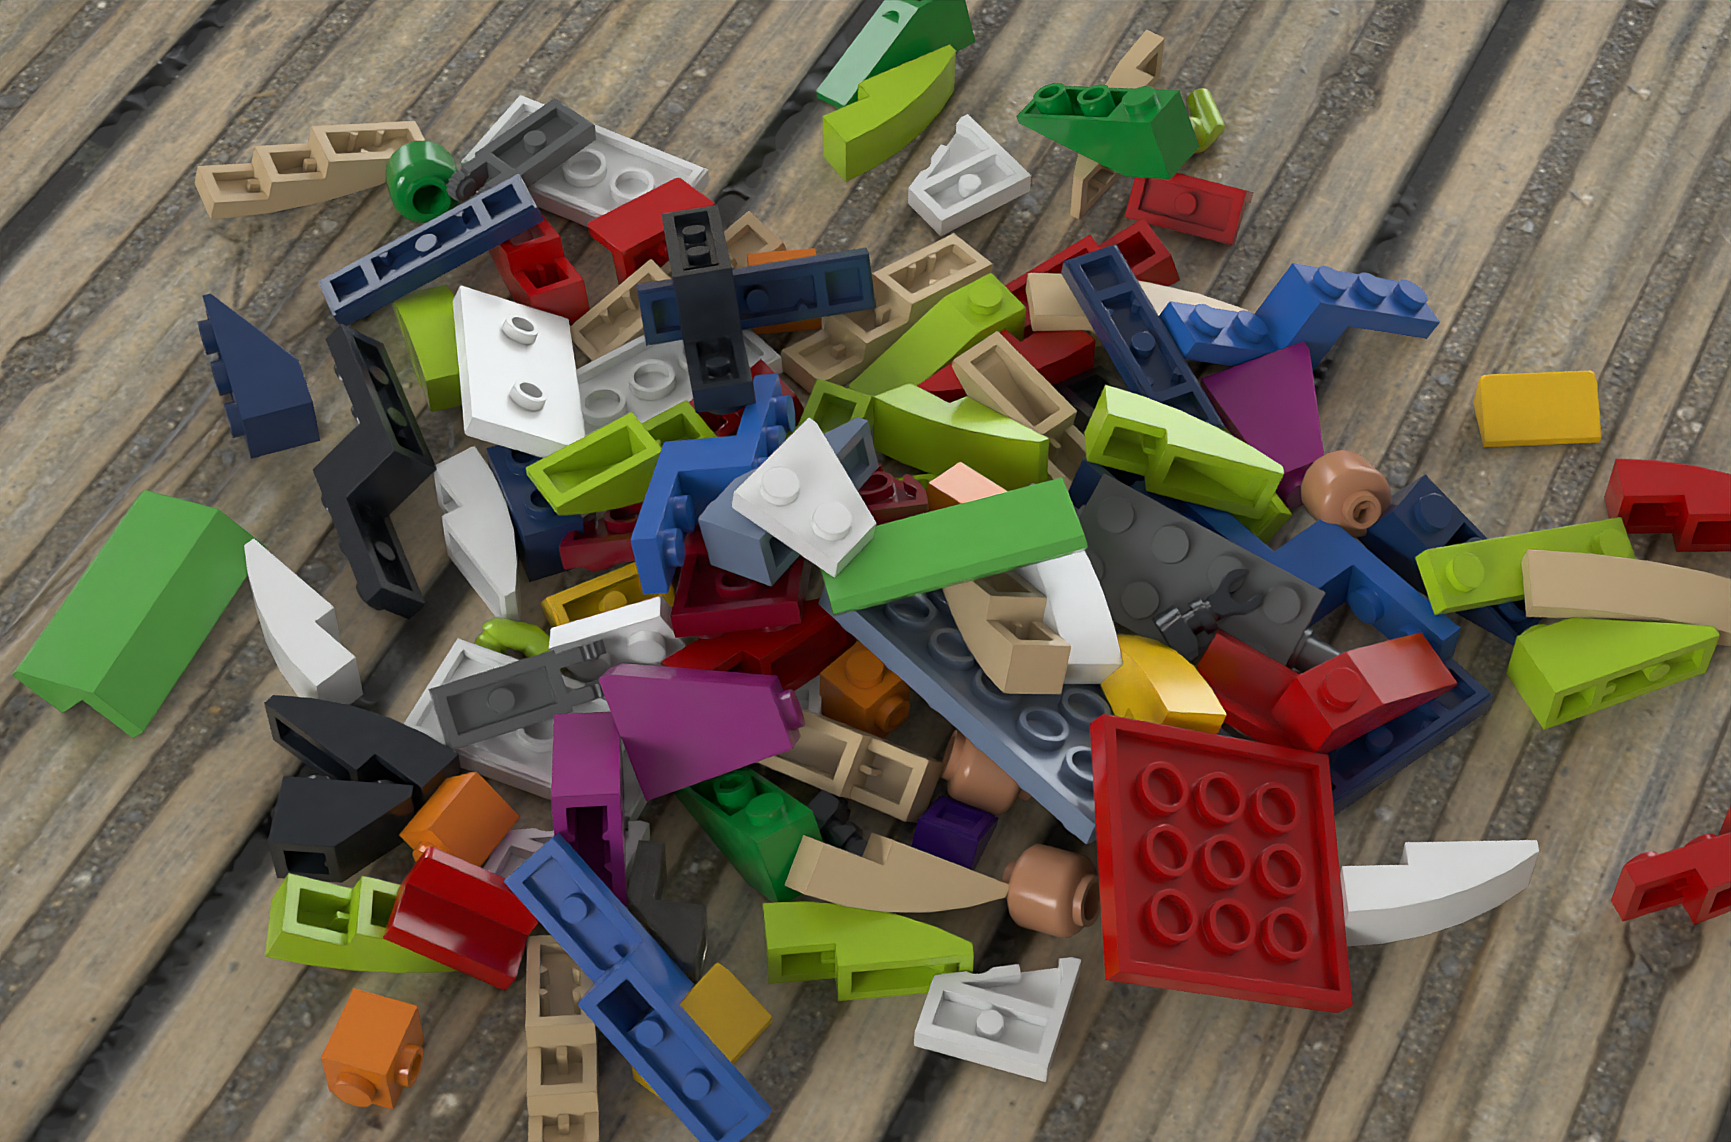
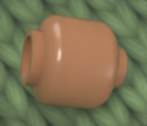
(1345, 491)
(977, 778)
(1053, 891)

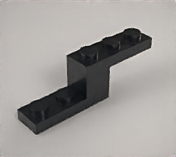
(708, 310)
(374, 473)

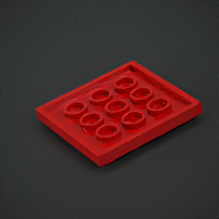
(1218, 866)

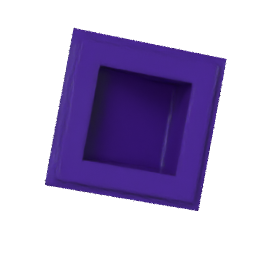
(954, 832)

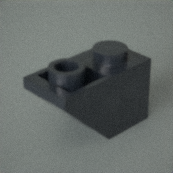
(337, 826)

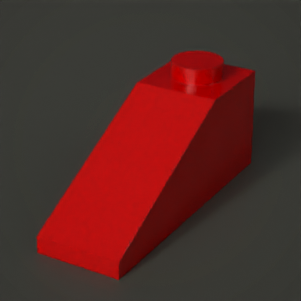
(1360, 692)

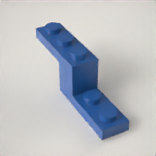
(1304, 307)
(696, 473)
(1346, 572)
(637, 995)

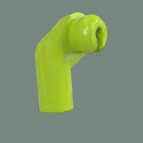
(1205, 118)
(523, 637)

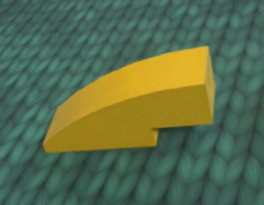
(1161, 687)

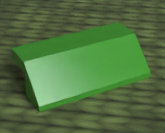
(959, 546)
(139, 611)

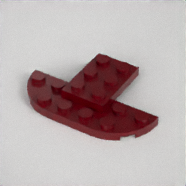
(719, 601)

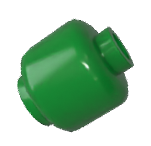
(419, 179)

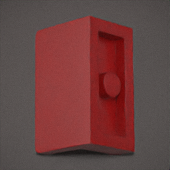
(1189, 206)
(636, 228)
(1246, 686)
(461, 918)

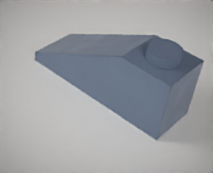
(751, 551)

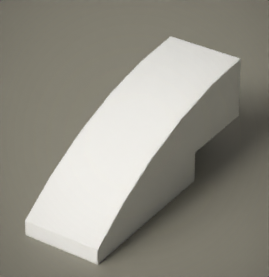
(479, 531)
(1078, 615)
(301, 631)
(1432, 888)

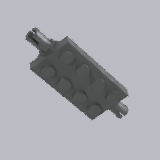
(1162, 559)

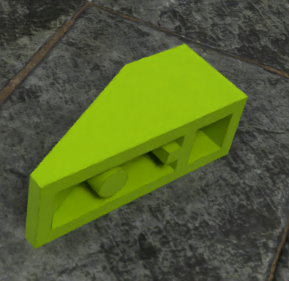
(944, 334)
(1598, 663)

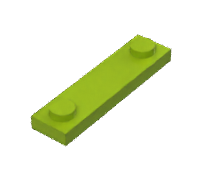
(1491, 569)

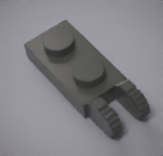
(526, 149)
(512, 696)

